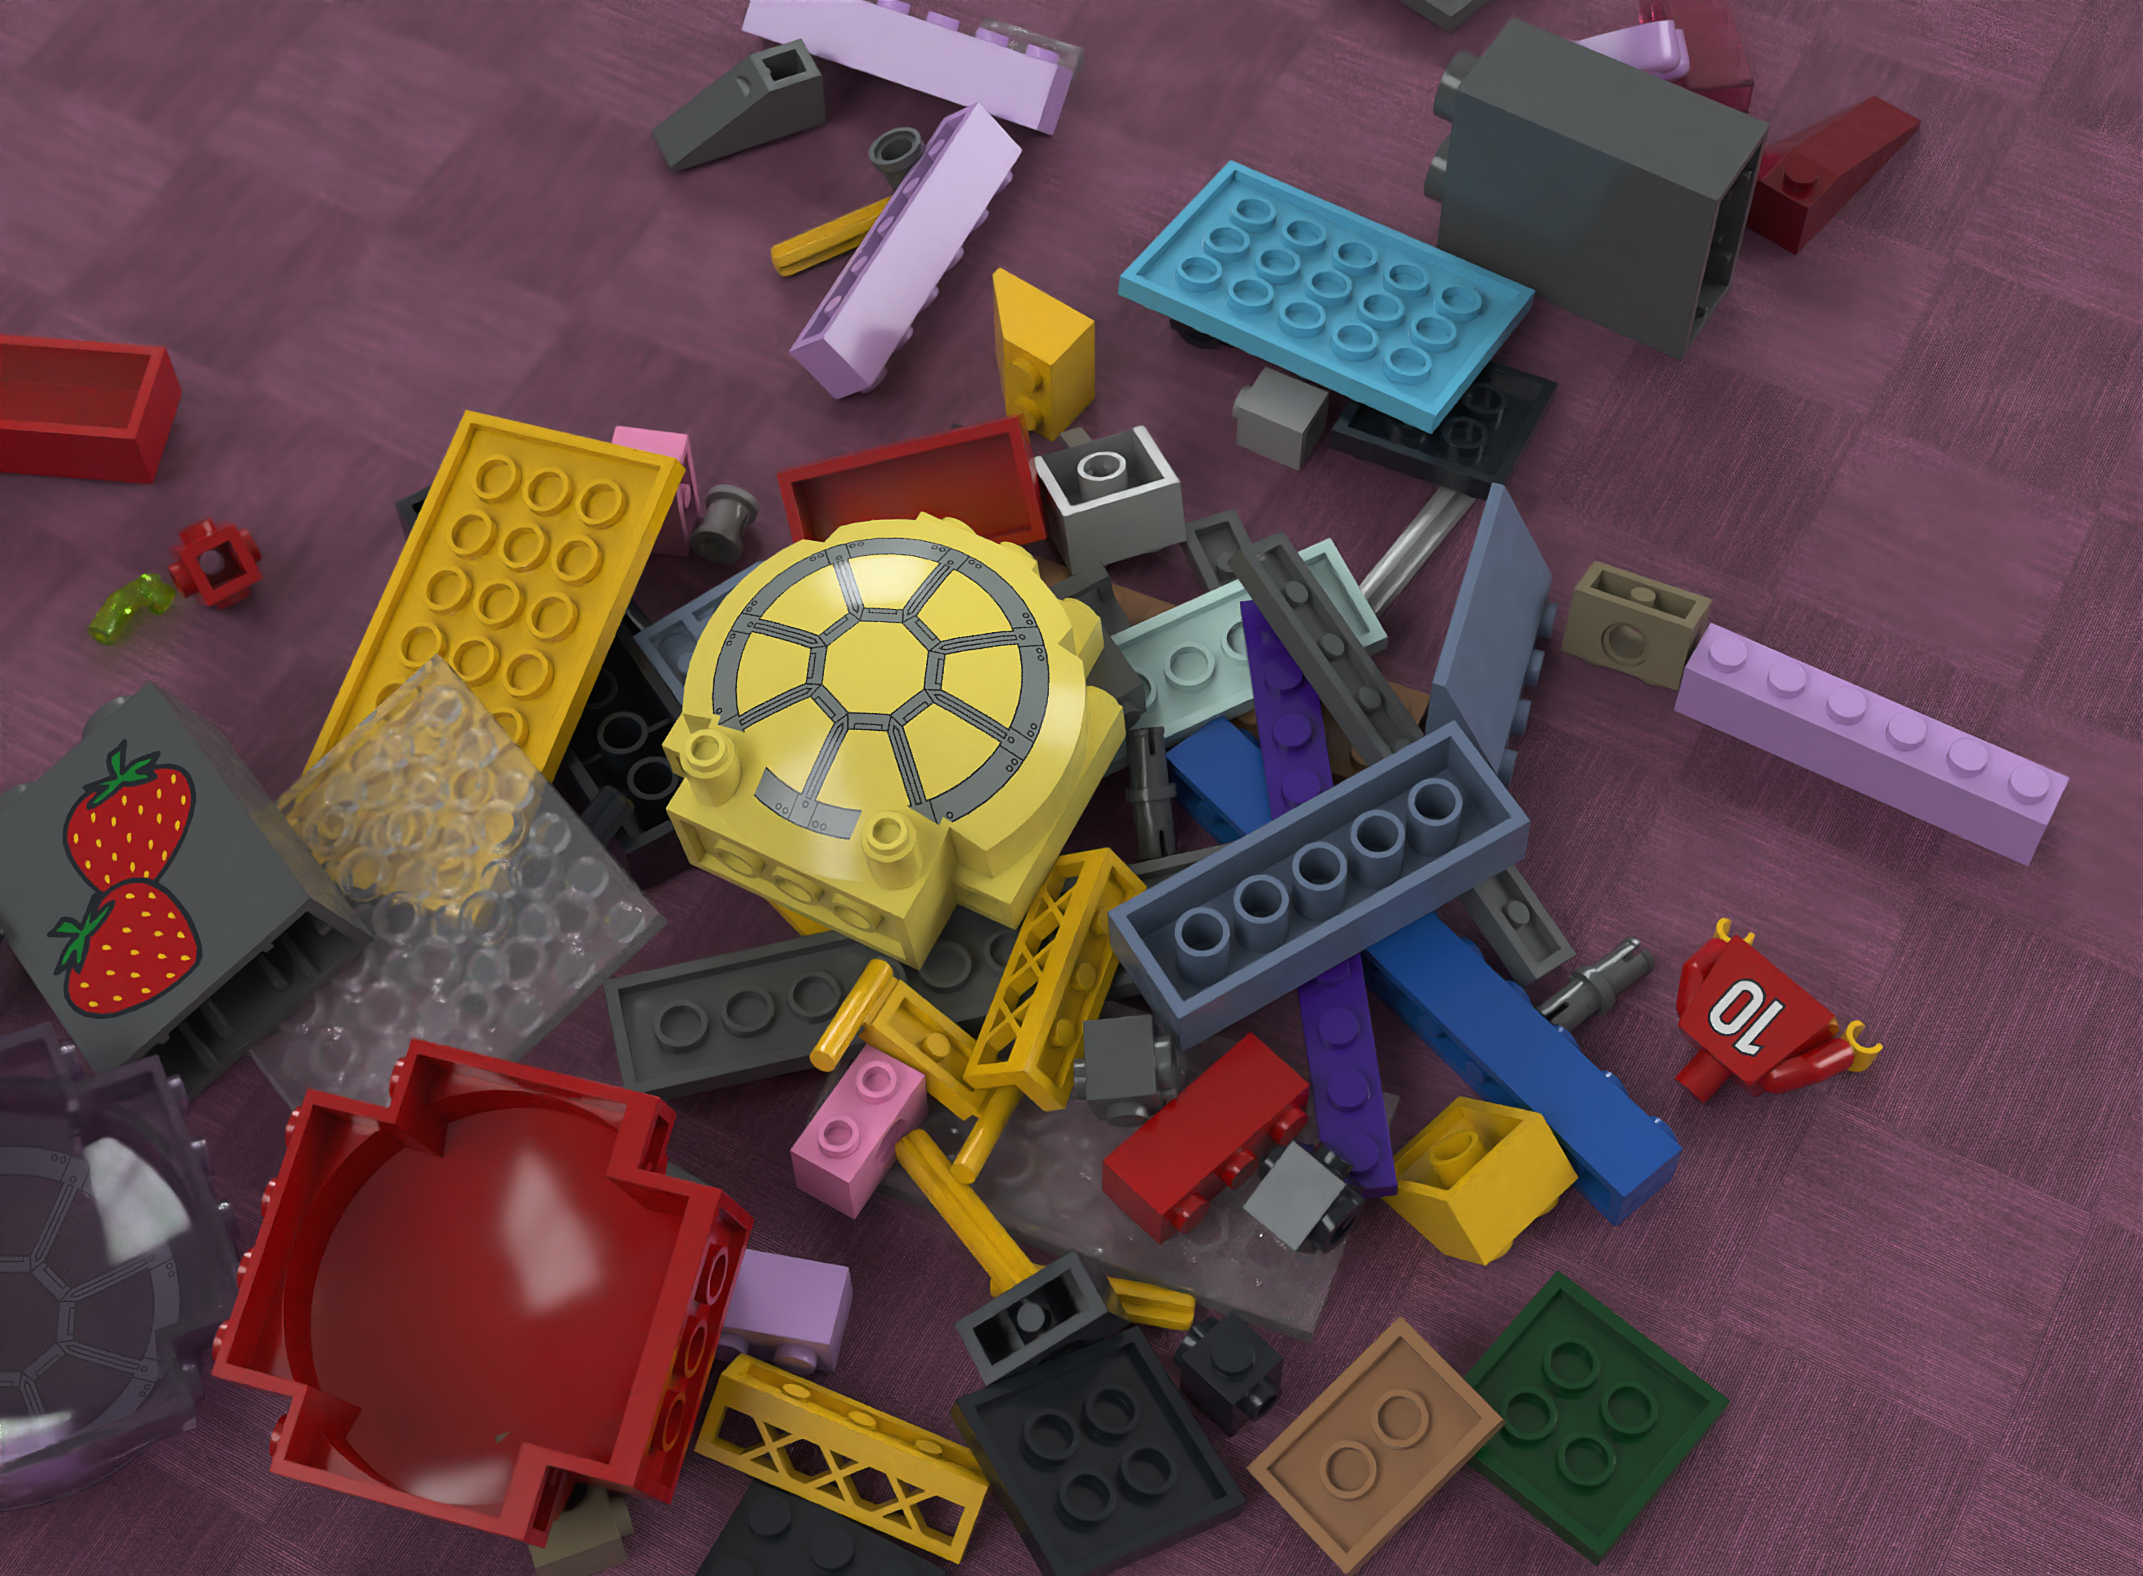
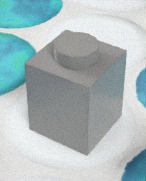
(1280, 417)

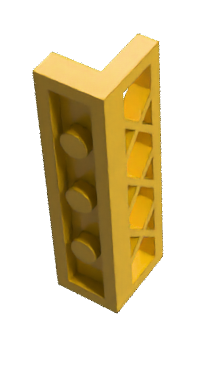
(1072, 981)
(856, 1432)

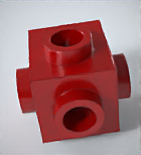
(237, 563)

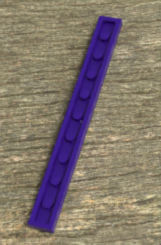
(1335, 1003)

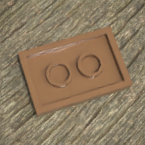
(1375, 1446)

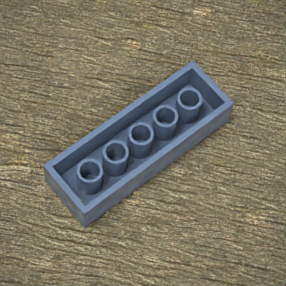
(1318, 885)

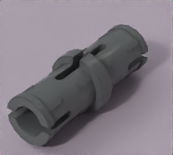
(1150, 792)
(1595, 987)

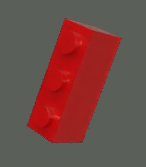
(1206, 1139)

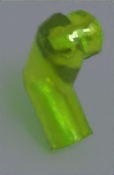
(125, 602)

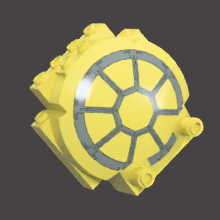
(891, 731)

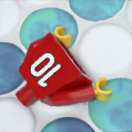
(1756, 1024)

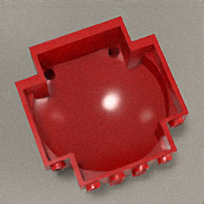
(480, 1273)

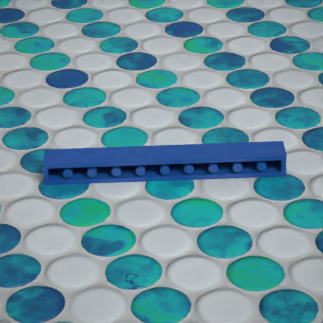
(1460, 1003)

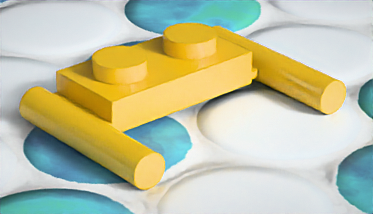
(928, 1041)

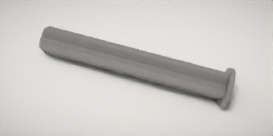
(1413, 548)

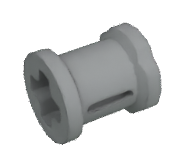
(724, 524)

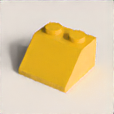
(1042, 355)
(1479, 1178)

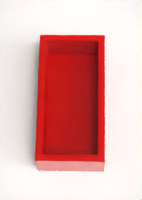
(85, 408)
(963, 473)

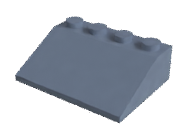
(1494, 637)

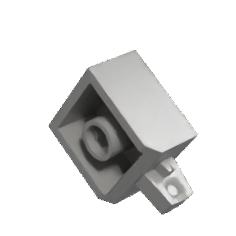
(1110, 497)

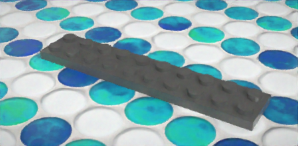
(770, 1004)

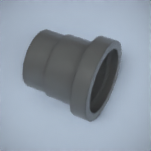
(896, 153)

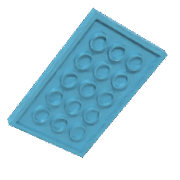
(1328, 295)

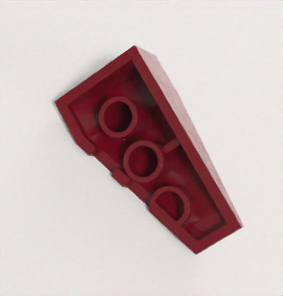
(1821, 168)

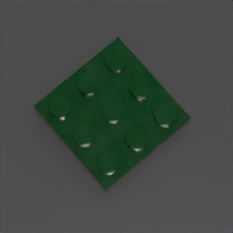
(1588, 1416)

